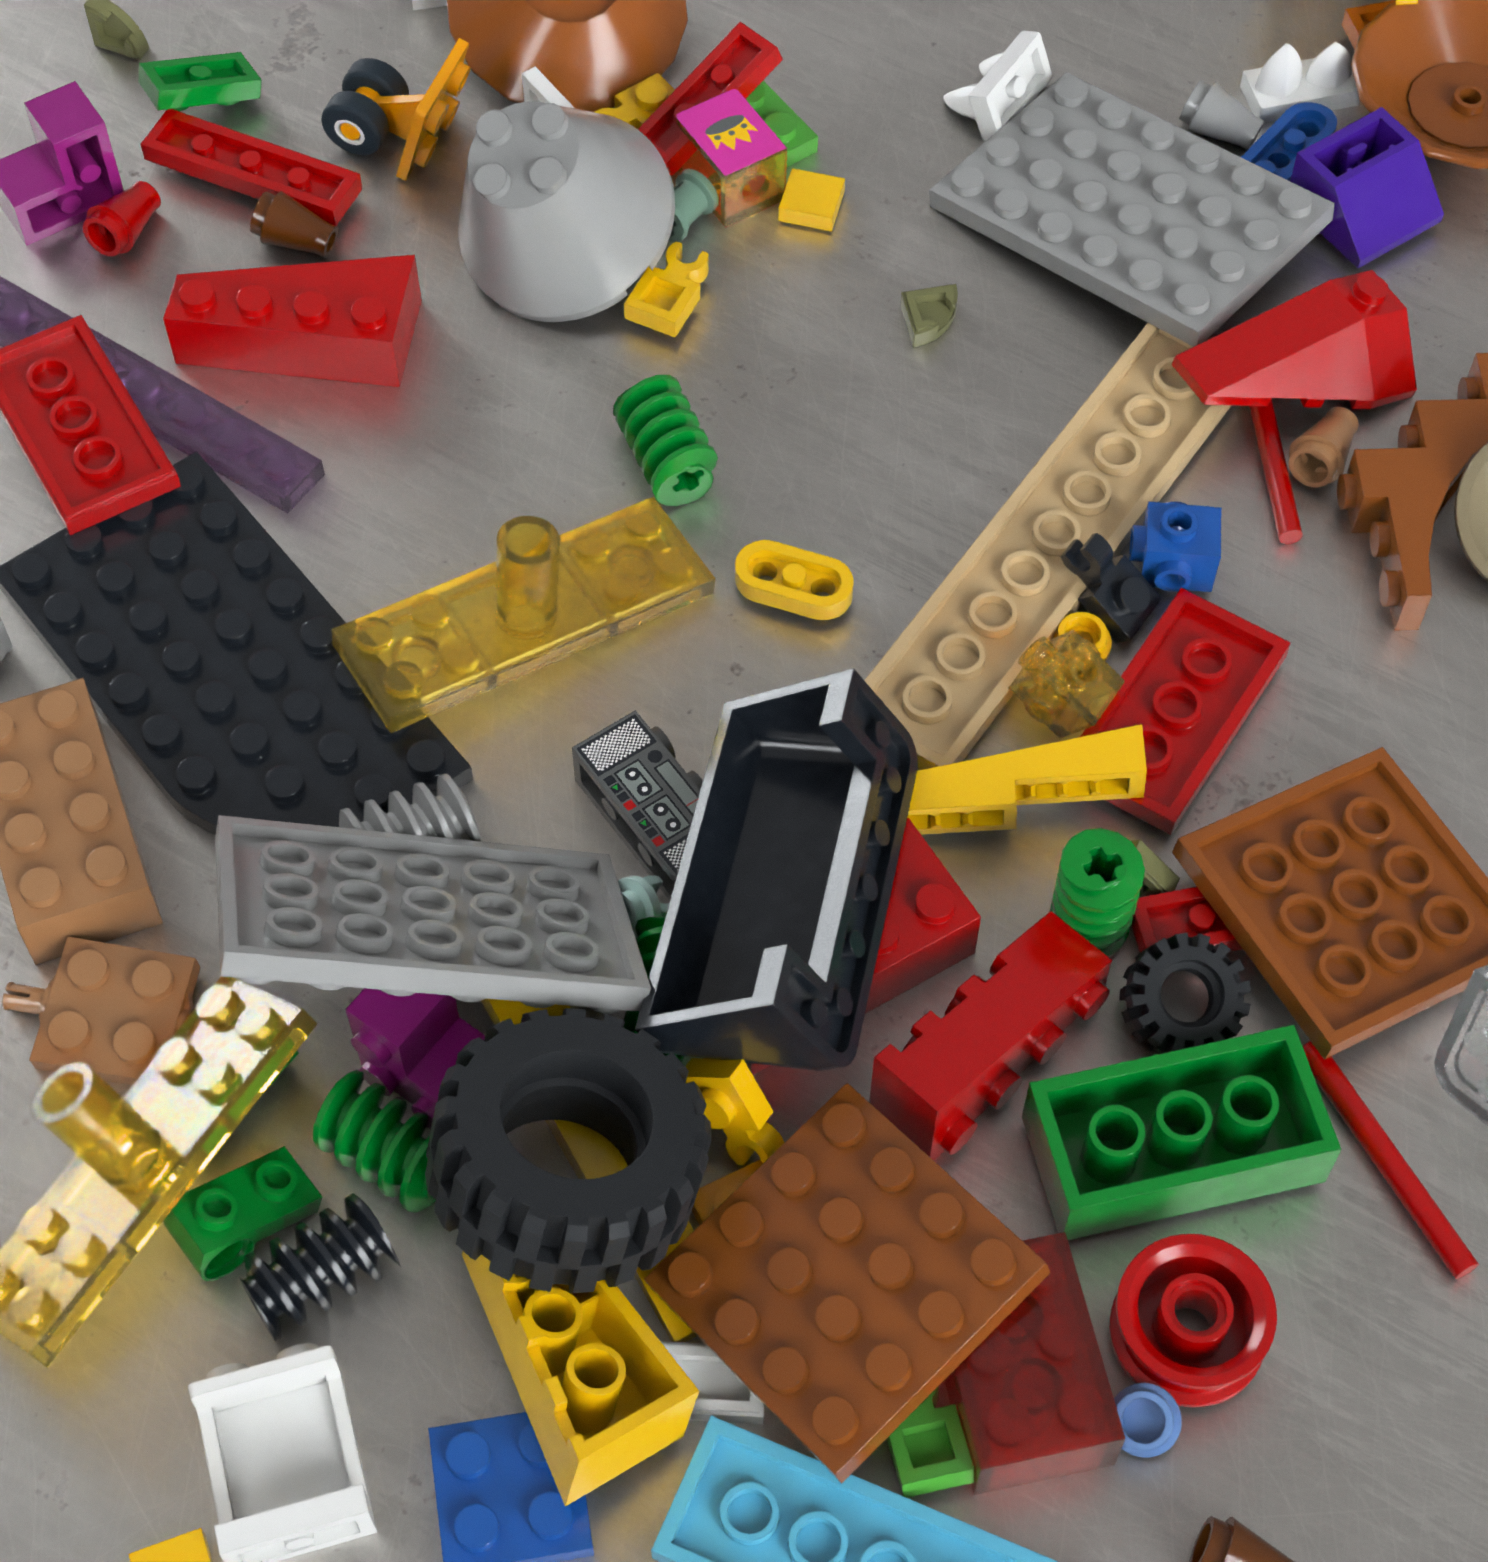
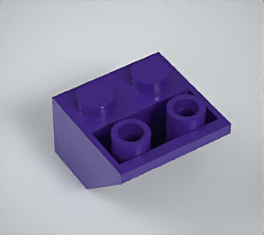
(1377, 185)

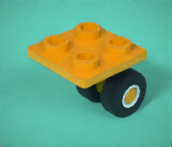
(379, 102)

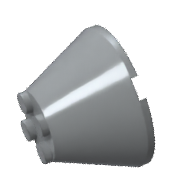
(561, 210)

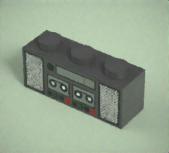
(640, 792)

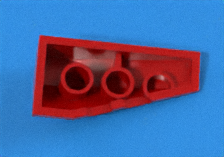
(1323, 345)

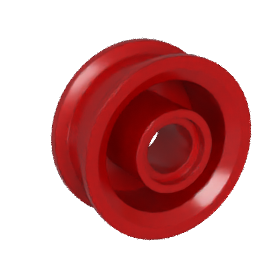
(1202, 1276)

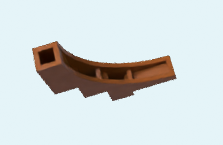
(1406, 489)

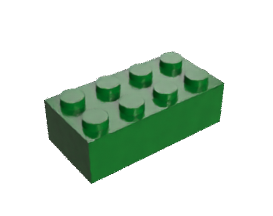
(1179, 1132)

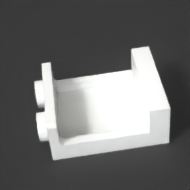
(282, 1456)

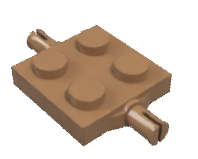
(107, 1007)

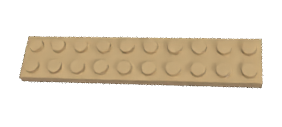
(1011, 587)

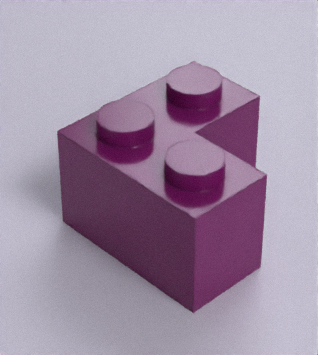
(65, 170)
(408, 1043)

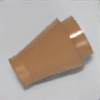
(1323, 449)

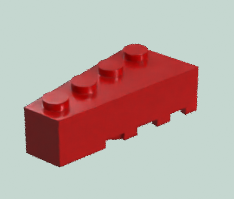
(989, 1036)

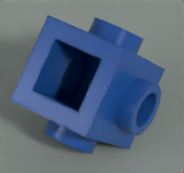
(1178, 546)

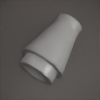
(1220, 116)

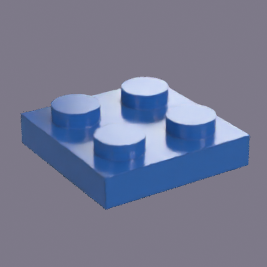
(501, 1496)

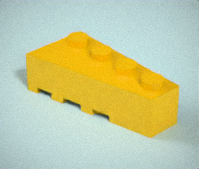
(587, 1376)

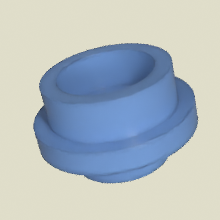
(1148, 1419)

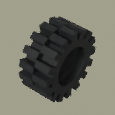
(1208, 963)

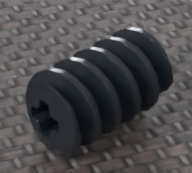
(316, 1264)

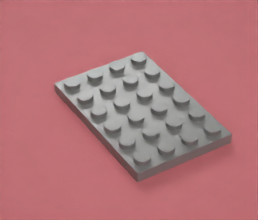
(1132, 208)
(423, 916)

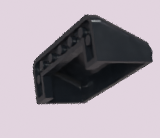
(785, 879)

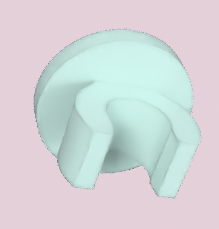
(641, 898)

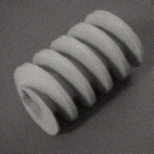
(428, 815)

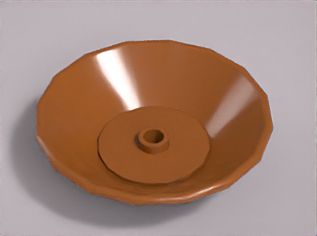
(578, 45)
(1430, 75)

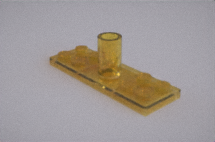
(523, 611)
(135, 1156)

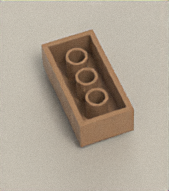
(66, 826)

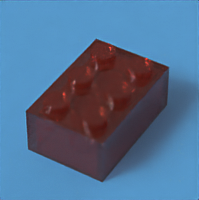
(1038, 1387)

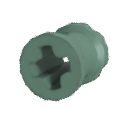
(693, 198)

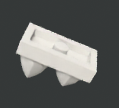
(1292, 81)
(1008, 84)

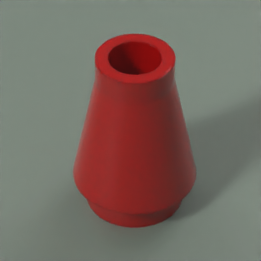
(119, 220)

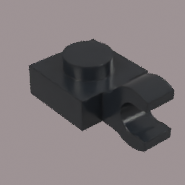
(1115, 586)

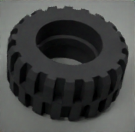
(550, 1223)

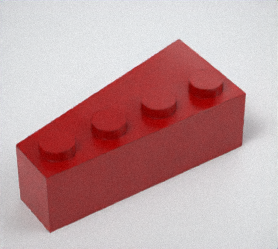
(300, 319)
(925, 925)

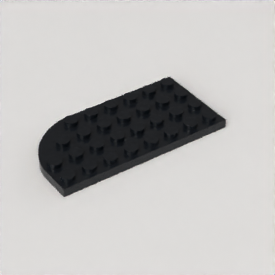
(218, 662)

